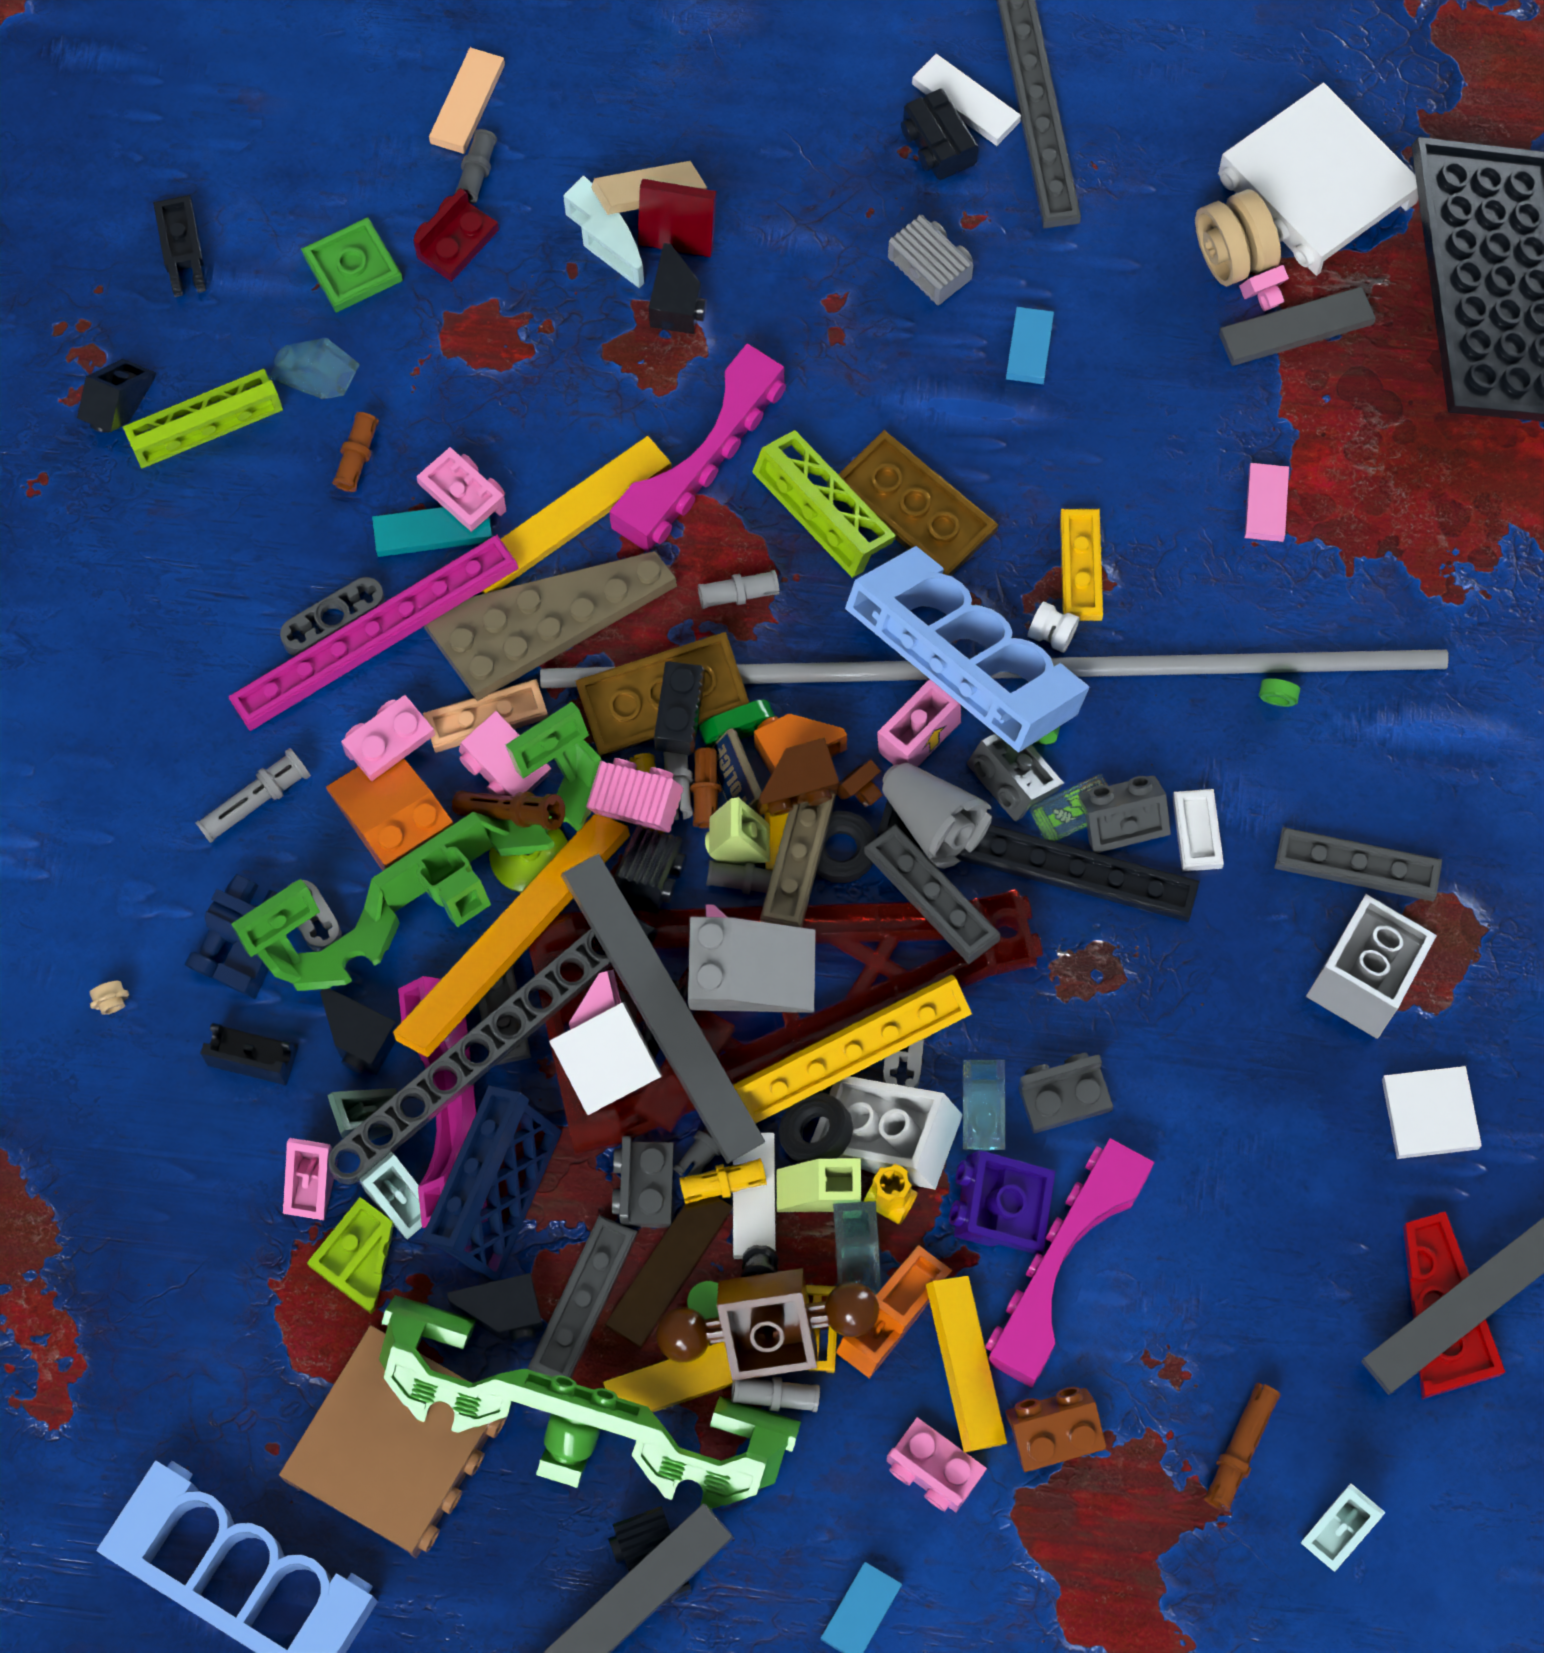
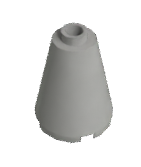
(936, 812)

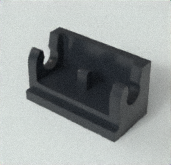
(249, 1054)

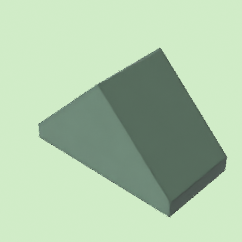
(354, 1107)

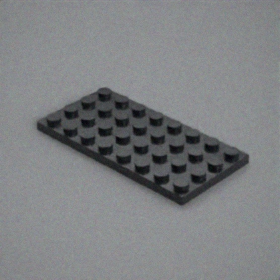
(1485, 273)

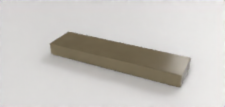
(797, 864)

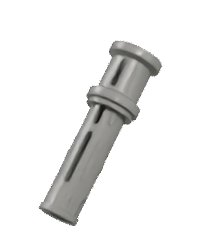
(269, 784)

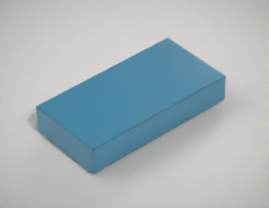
(1029, 345)
(861, 1610)

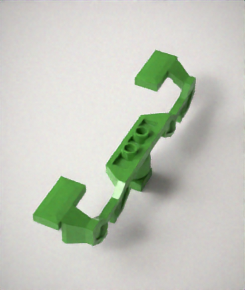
(436, 867)
(578, 1414)

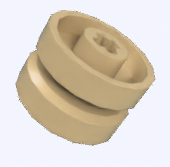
(1238, 237)

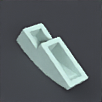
(602, 233)

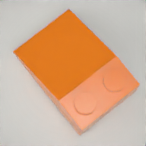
(390, 812)

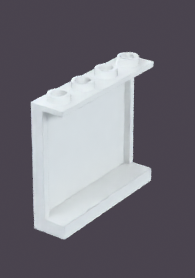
(1319, 175)

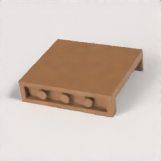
(379, 1460)

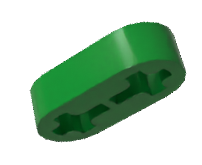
(742, 719)

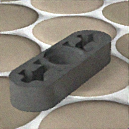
(302, 621)

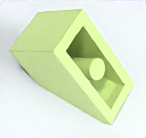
(738, 835)

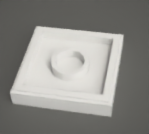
(606, 1058)
(1431, 1112)

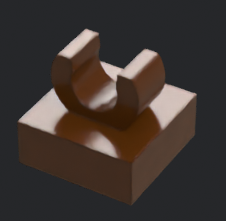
(859, 784)

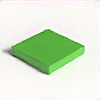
(352, 264)

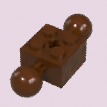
(767, 1323)

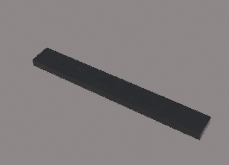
(1074, 869)

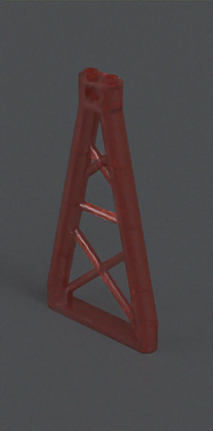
(835, 924)

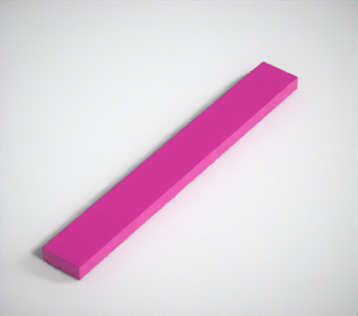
(373, 632)

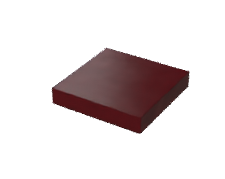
(676, 217)

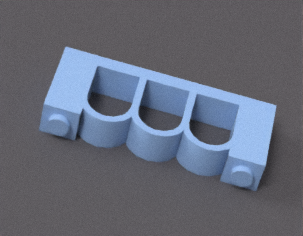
(914, 580)
(152, 1515)

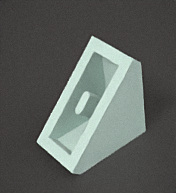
(394, 1194)
(1342, 1527)

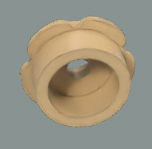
(108, 997)

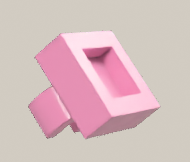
(1266, 287)

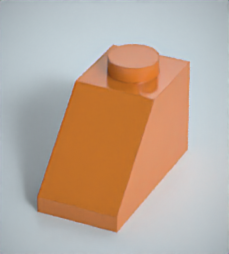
(792, 730)

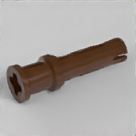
(523, 808)

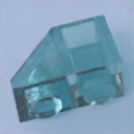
(315, 368)
(984, 1104)
(857, 1244)

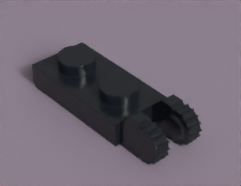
(180, 241)

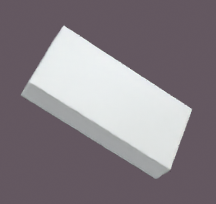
(1197, 830)

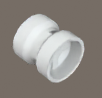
(1044, 627)

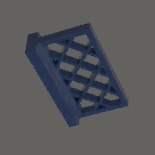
(477, 1178)

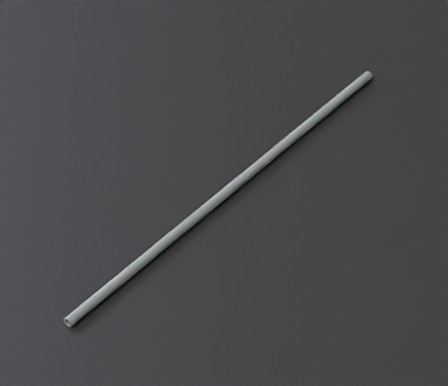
(1077, 665)

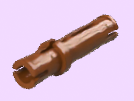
(1247, 1435)

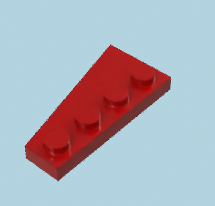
(1433, 1270)

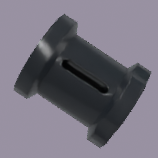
(759, 1261)

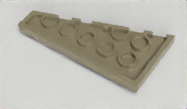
(523, 626)

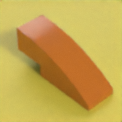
(899, 1307)

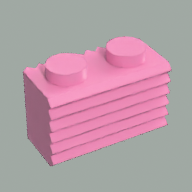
(635, 795)

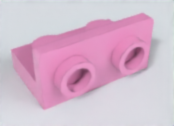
(462, 489)
(935, 1466)

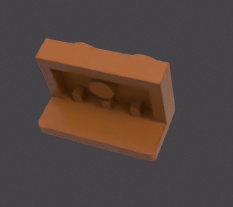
(1056, 1428)

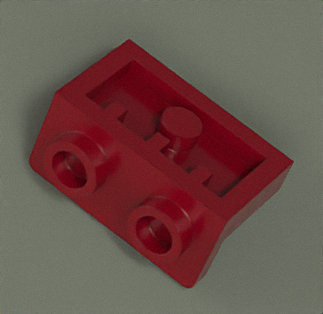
(453, 235)

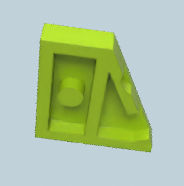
(356, 1254)

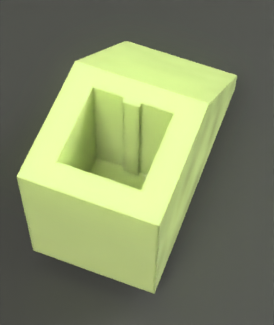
(818, 1185)

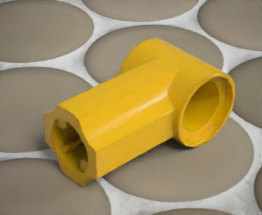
(892, 1193)

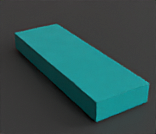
(424, 531)

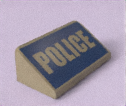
(735, 770)

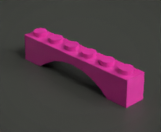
(652, 505)
(451, 1122)
(1111, 1188)

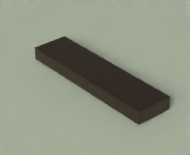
(668, 1269)

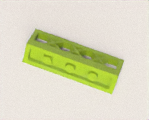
(203, 424)
(814, 504)

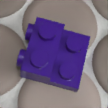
(1002, 1202)

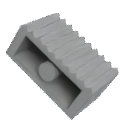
(930, 259)

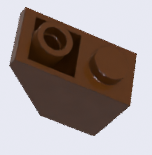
(800, 776)

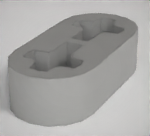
(325, 917)
(914, 1062)

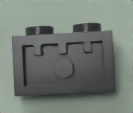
(1013, 777)
(1125, 813)
(1064, 1092)
(645, 1183)

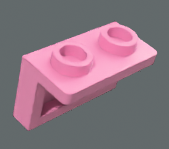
(387, 737)

